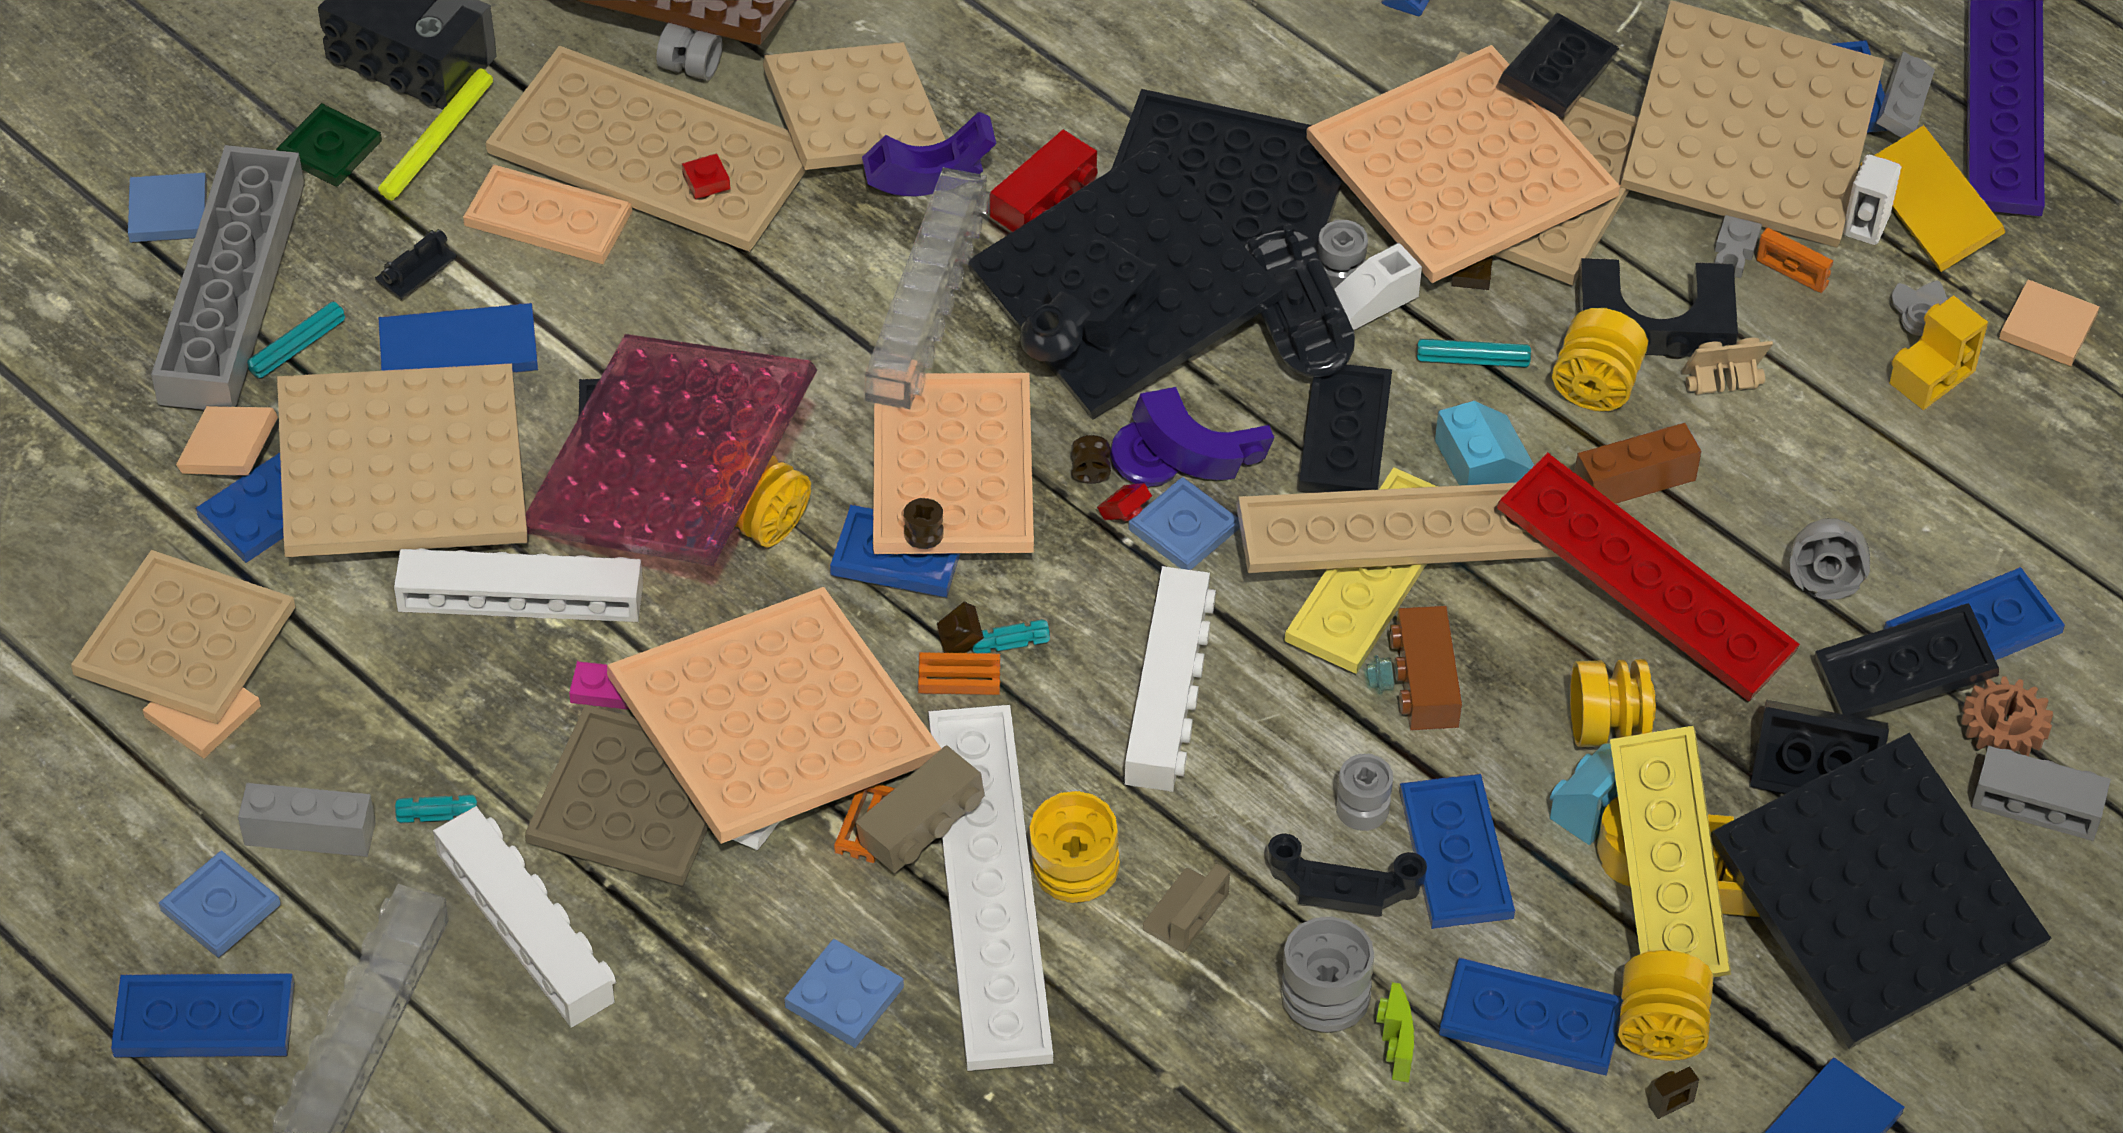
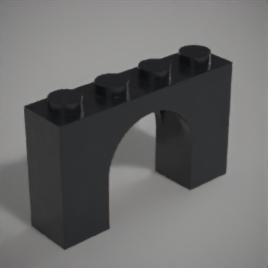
(1709, 319)

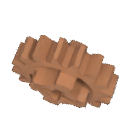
(1988, 709)

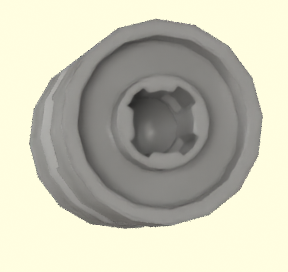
(695, 52)
(1342, 249)
(1364, 792)

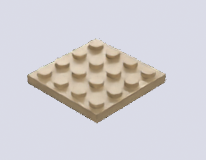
(849, 100)
(183, 636)

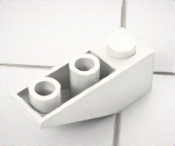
(1380, 285)

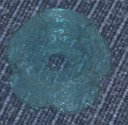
(1380, 674)

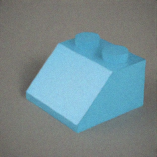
(1480, 445)
(1583, 798)

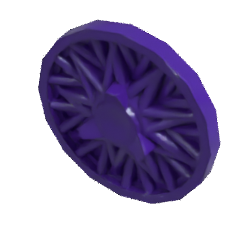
(1137, 461)

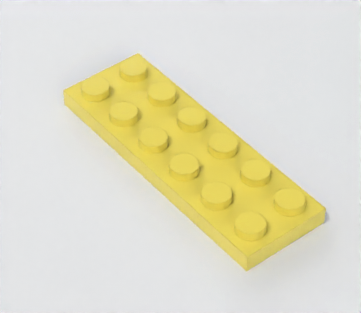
(1354, 604)
(1670, 846)

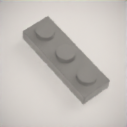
(1905, 95)

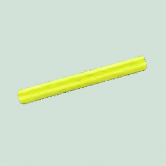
(435, 134)

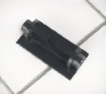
(417, 265)

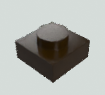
(1474, 276)
(960, 629)
(1673, 1091)

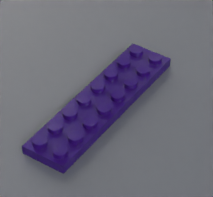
(2006, 104)

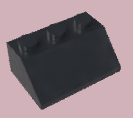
(1806, 743)

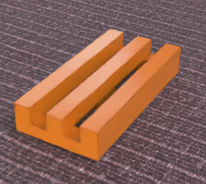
(1794, 260)
(960, 668)
(842, 842)

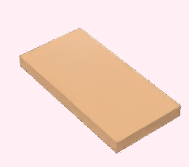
(548, 214)

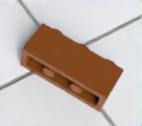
(1641, 463)
(1426, 668)

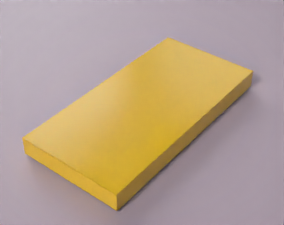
(1938, 201)

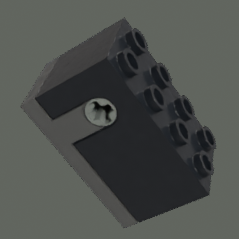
(410, 44)

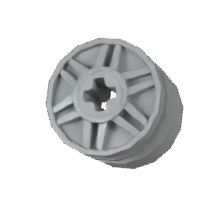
(1327, 974)

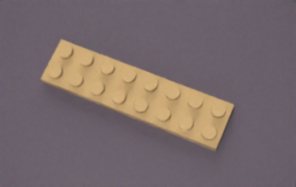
(1381, 528)

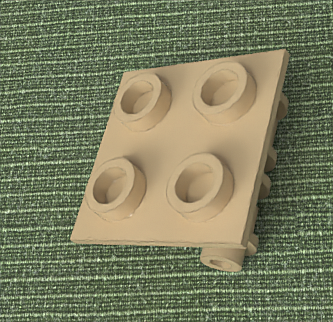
(1737, 360)

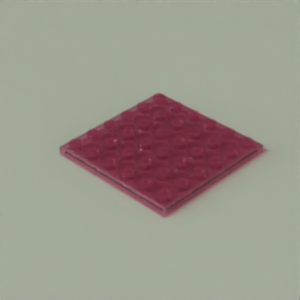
(669, 448)

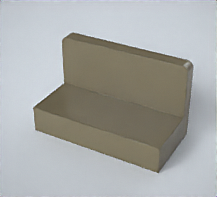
(1188, 906)

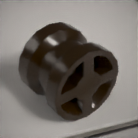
(1091, 459)
(923, 523)

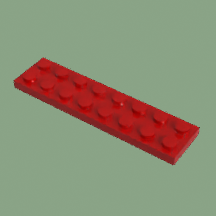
(1648, 576)

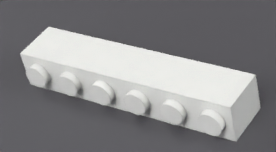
(519, 585)
(1167, 679)
(525, 916)

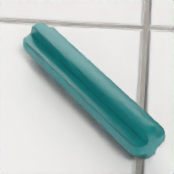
(296, 340)
(1474, 352)

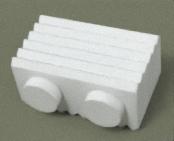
(1871, 199)

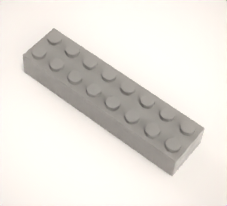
(228, 278)

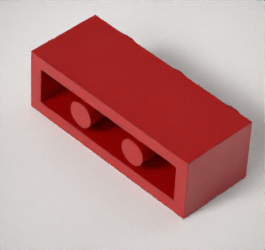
(1043, 180)

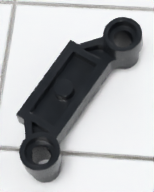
(1341, 885)

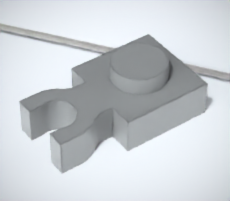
(1737, 242)

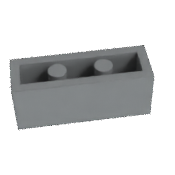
(2041, 793)
(307, 819)

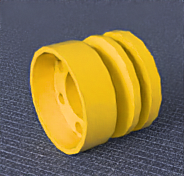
(1600, 359)
(775, 504)
(1605, 703)
(1076, 827)
(1665, 1005)

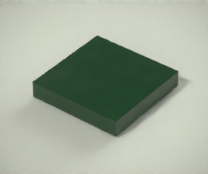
(331, 144)

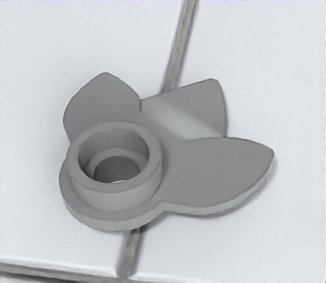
(1915, 304)

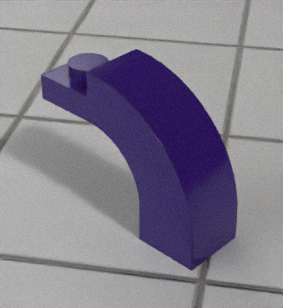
(916, 169)
(1190, 446)

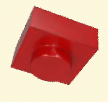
(706, 176)
(1125, 502)

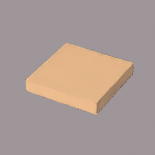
(2049, 322)
(227, 440)
(200, 734)

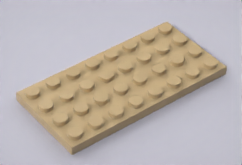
(629, 143)

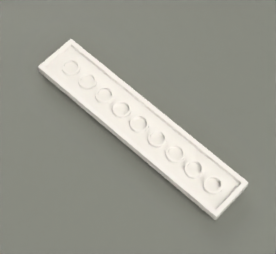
(993, 900)

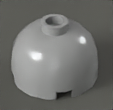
(1830, 558)

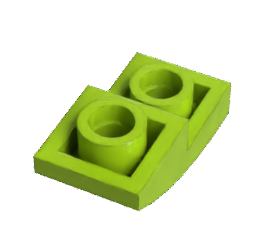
(1398, 1031)

